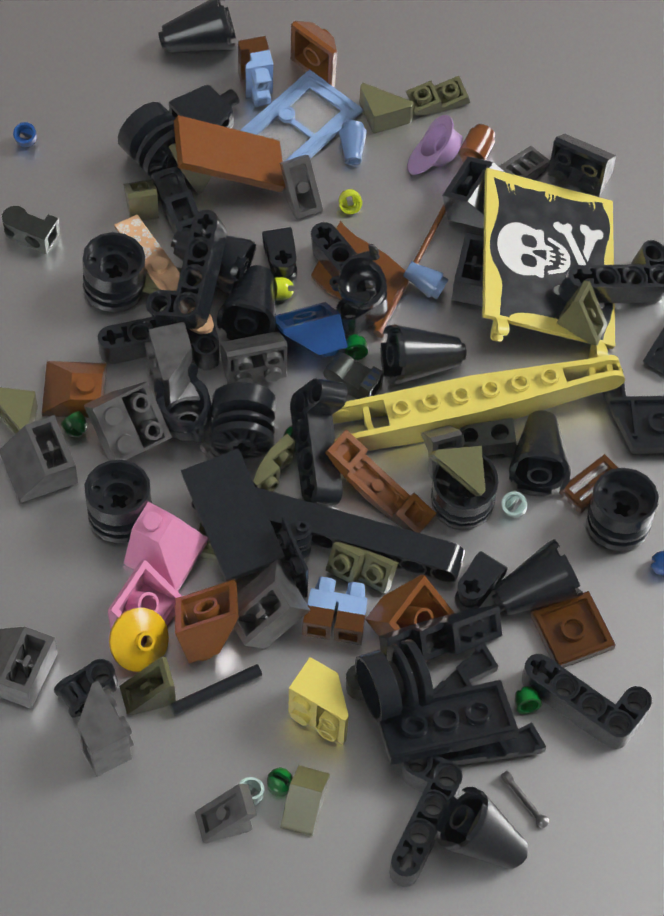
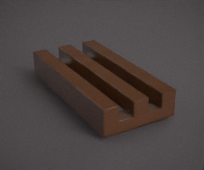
(581, 477)

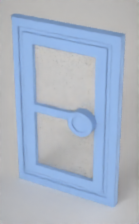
(304, 116)

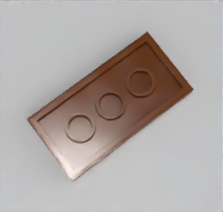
(228, 153)

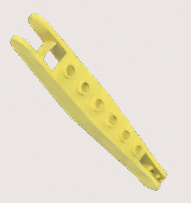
(478, 399)

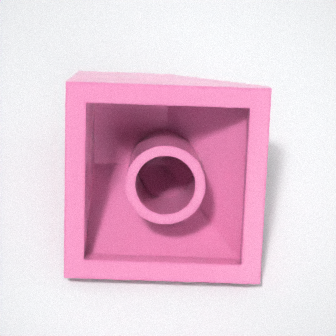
(165, 544)

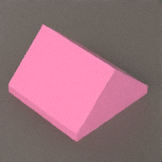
(145, 590)

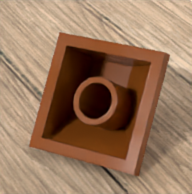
(314, 50)
(72, 386)
(407, 606)
(206, 620)

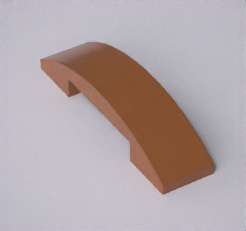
(377, 486)

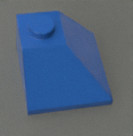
(314, 327)

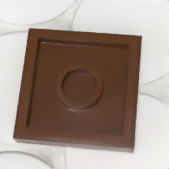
(573, 630)

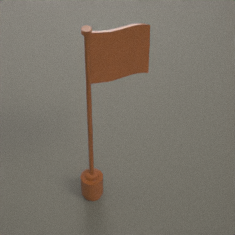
(477, 145)

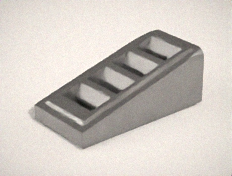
(522, 167)

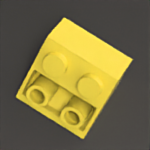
(319, 701)

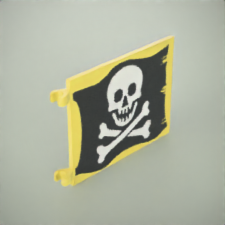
(531, 244)

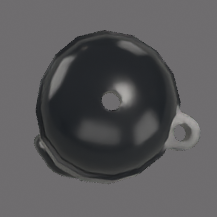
(361, 280)
(189, 416)

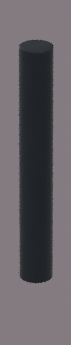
(215, 689)

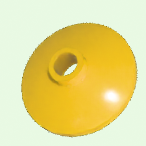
(127, 635)

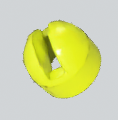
(356, 198)
(281, 288)

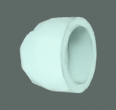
(509, 502)
(254, 785)

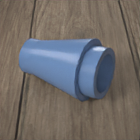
(352, 139)
(426, 279)

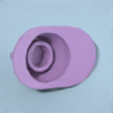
(437, 146)

